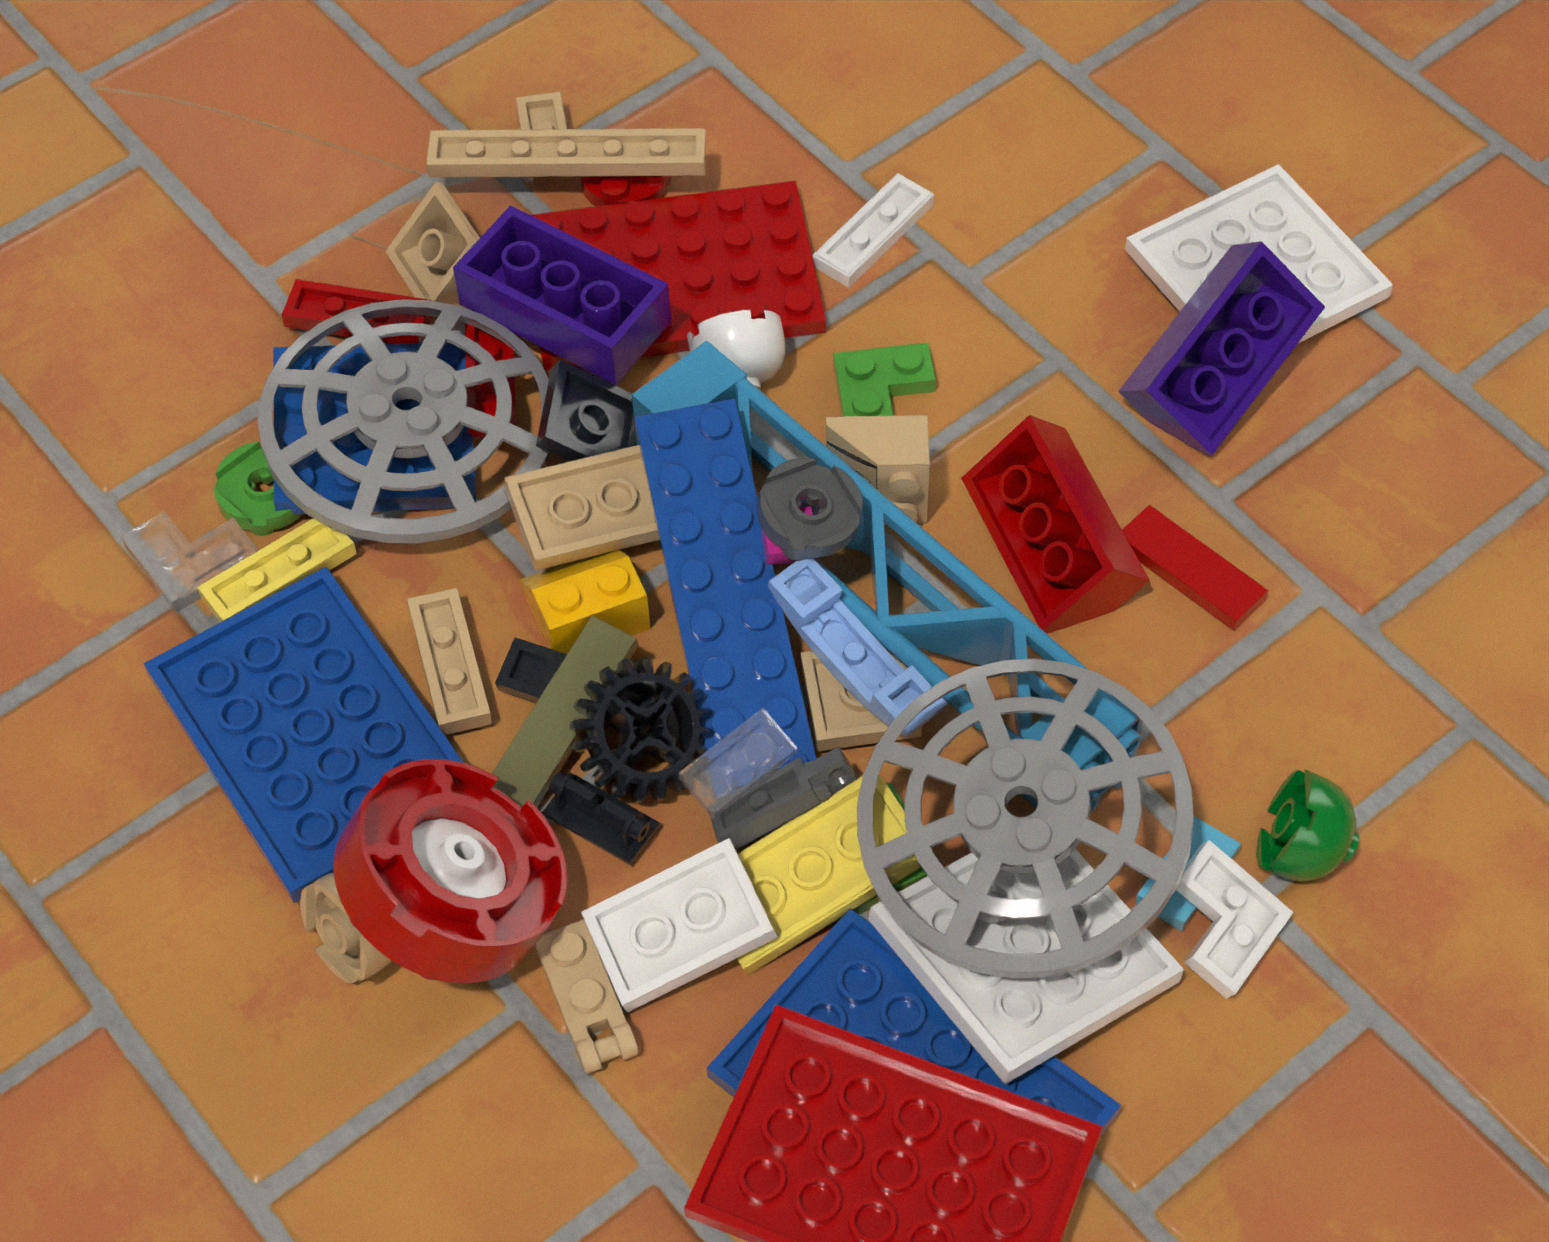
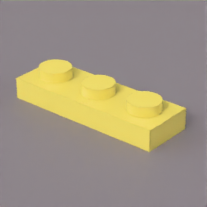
(275, 568)

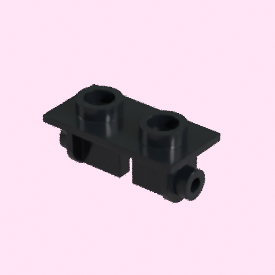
(599, 817)

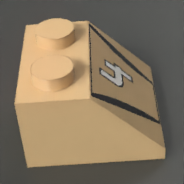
(888, 455)

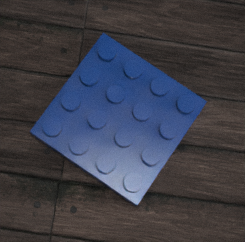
(331, 405)

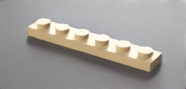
(567, 152)

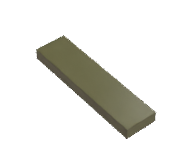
(546, 736)

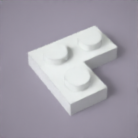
(1242, 915)

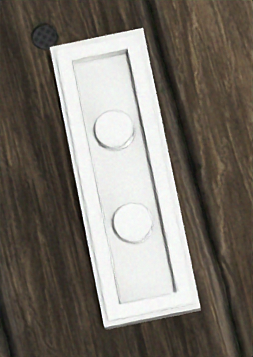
(873, 230)

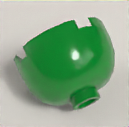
(1310, 829)

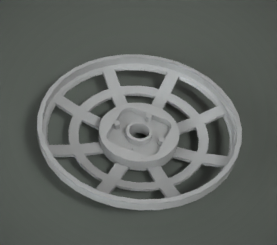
(400, 432)
(1033, 840)

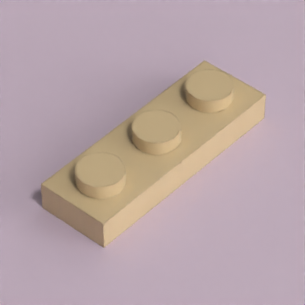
(449, 661)

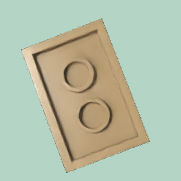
(583, 507)

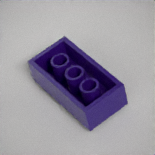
(563, 294)

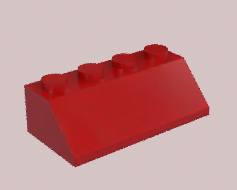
(1053, 526)

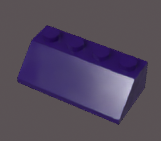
(1222, 347)

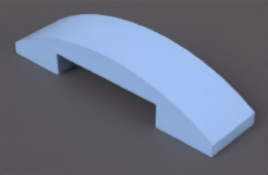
(847, 646)

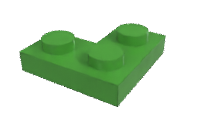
(874, 375)

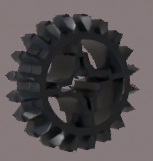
(623, 715)

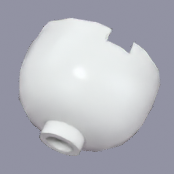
(749, 343)

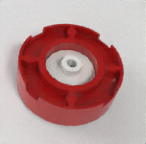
(449, 872)

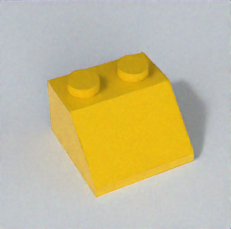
(588, 587)

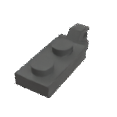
(783, 797)

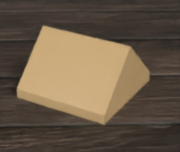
(431, 245)

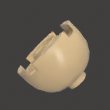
(343, 945)

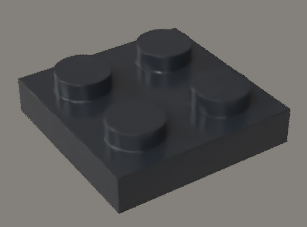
(584, 415)

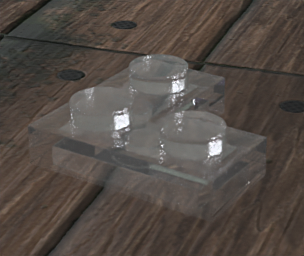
(182, 566)

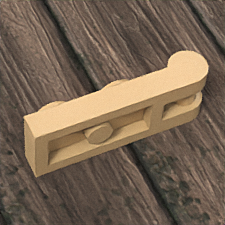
(585, 995)

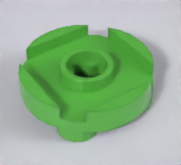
(238, 495)

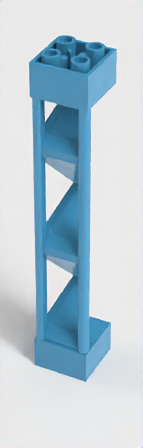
(970, 634)

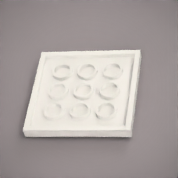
(1283, 216)
(1029, 1019)

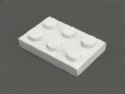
(678, 925)

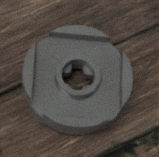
(806, 534)

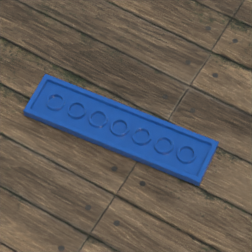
(718, 571)

